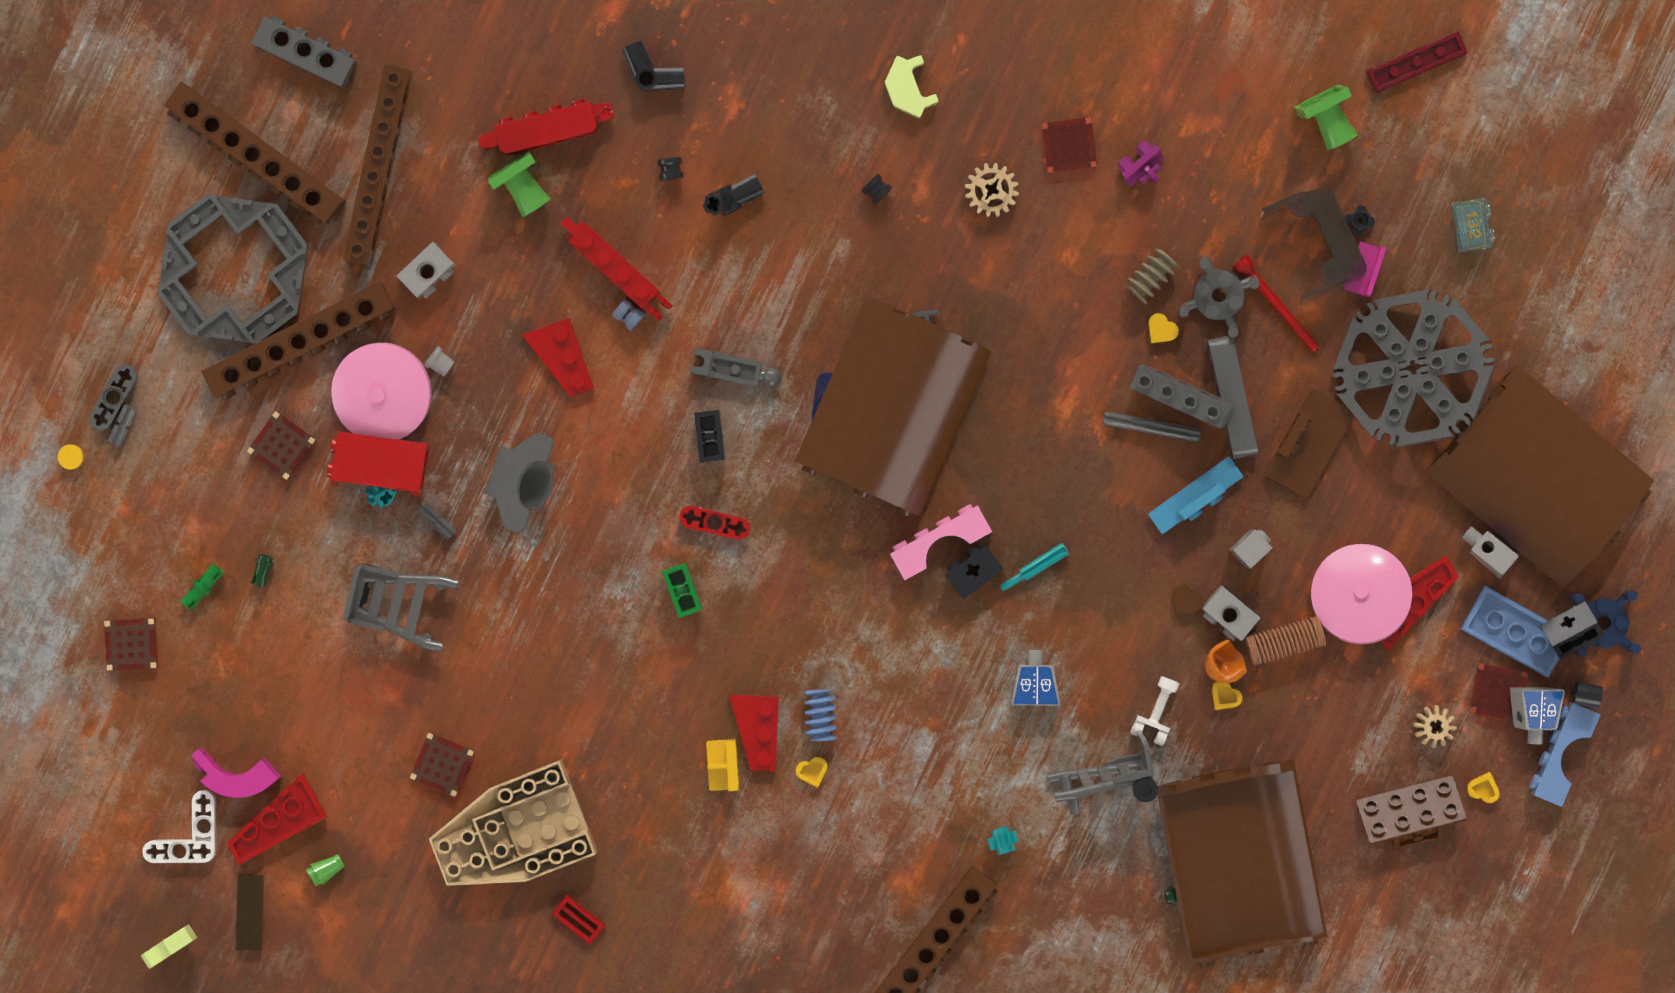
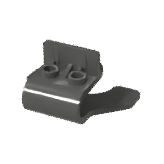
(522, 480)

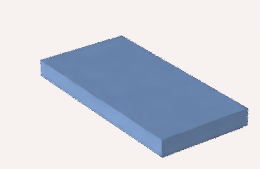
(1511, 631)

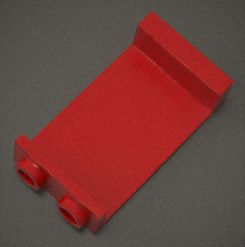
(378, 462)

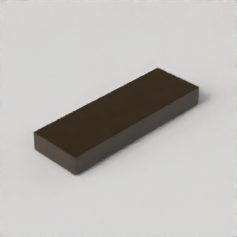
(249, 912)

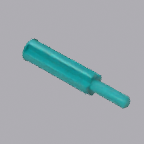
(1037, 566)

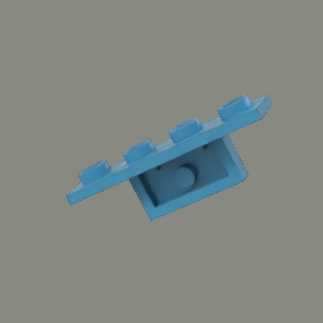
(1196, 495)

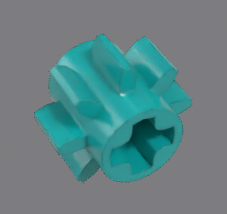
(379, 496)
(1003, 840)

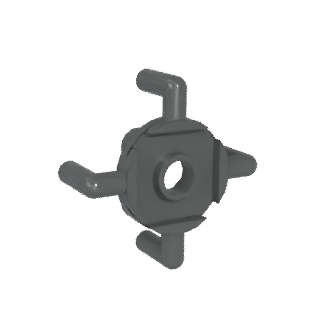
(1219, 309)

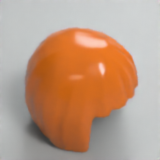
(1225, 663)

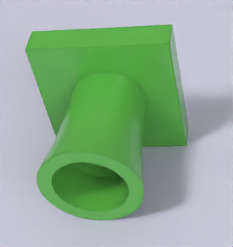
(1329, 115)
(520, 184)

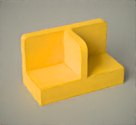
(722, 765)

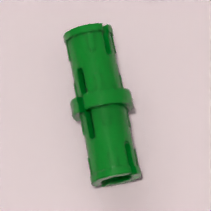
(202, 586)

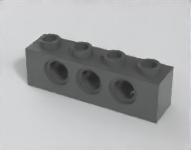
(272, 28)
(1182, 396)

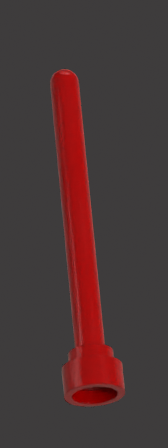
(1246, 267)

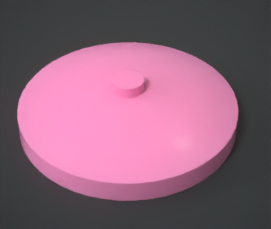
(381, 391)
(1361, 594)

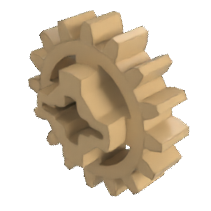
(981, 183)

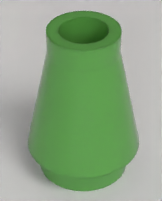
(325, 869)

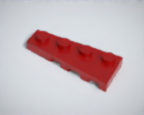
(1426, 588)
(285, 816)

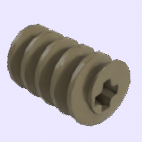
(1151, 275)

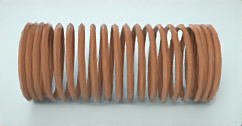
(1316, 633)

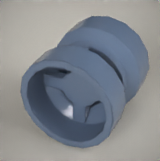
(633, 317)

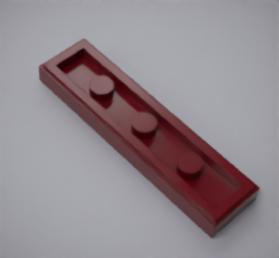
(1416, 62)

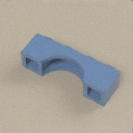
(1574, 724)

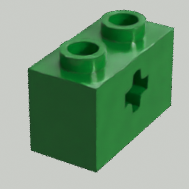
(682, 590)

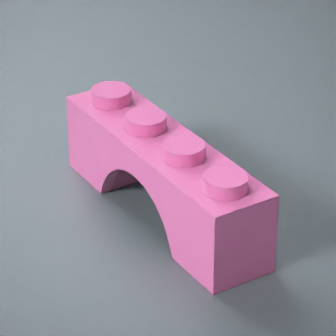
(912, 557)

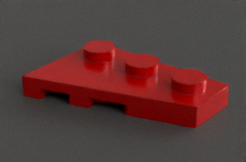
(562, 355)
(758, 729)

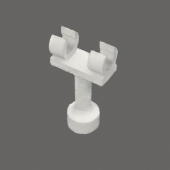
(1167, 687)

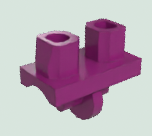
(1143, 168)

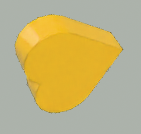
(1161, 330)
(1225, 696)
(812, 771)
(1484, 788)

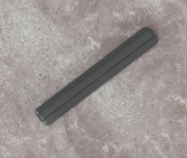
(1151, 426)

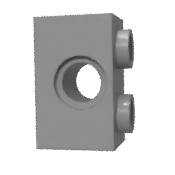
(412, 273)
(1251, 547)
(1244, 619)

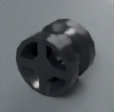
(670, 168)
(876, 189)

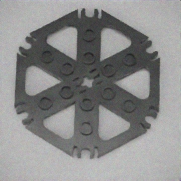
(1428, 386)

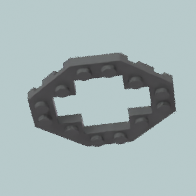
(240, 215)

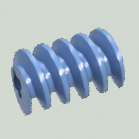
(820, 715)

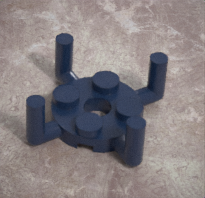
(1618, 621)

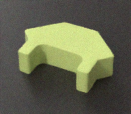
(903, 87)
(168, 946)

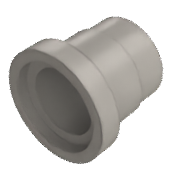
(439, 362)

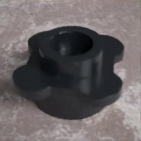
(1367, 220)

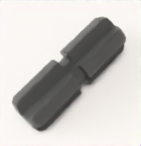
(120, 430)
(440, 525)

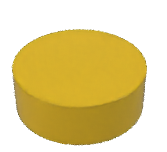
(71, 456)

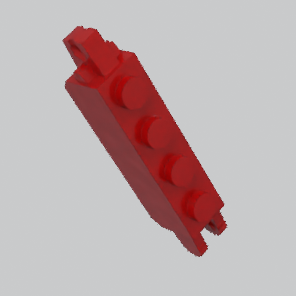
(546, 128)
(614, 266)

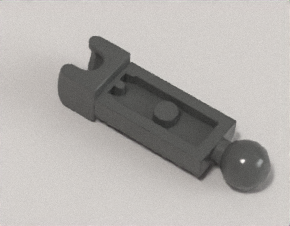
(735, 369)

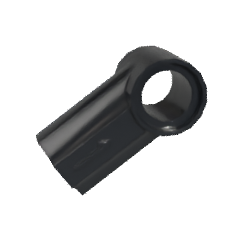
(1586, 694)

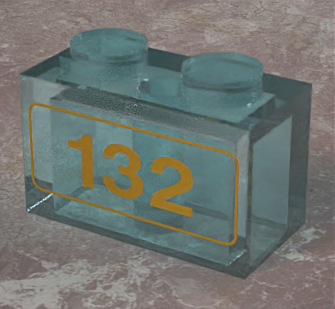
(1472, 225)

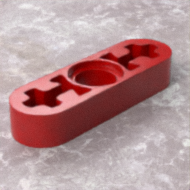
(698, 512)

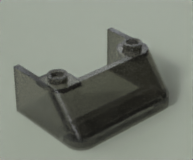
(1348, 261)

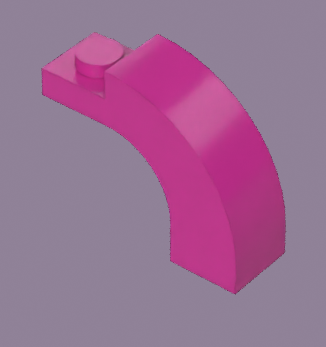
(234, 785)

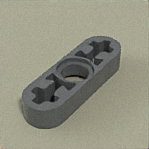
(111, 417)

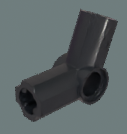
(663, 77)
(733, 196)

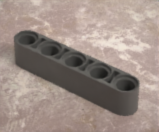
(1231, 388)

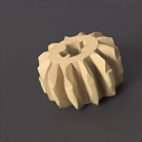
(1426, 728)

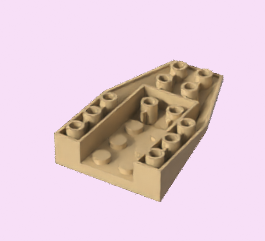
(515, 831)

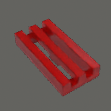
(595, 932)

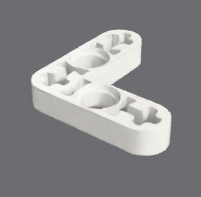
(198, 837)

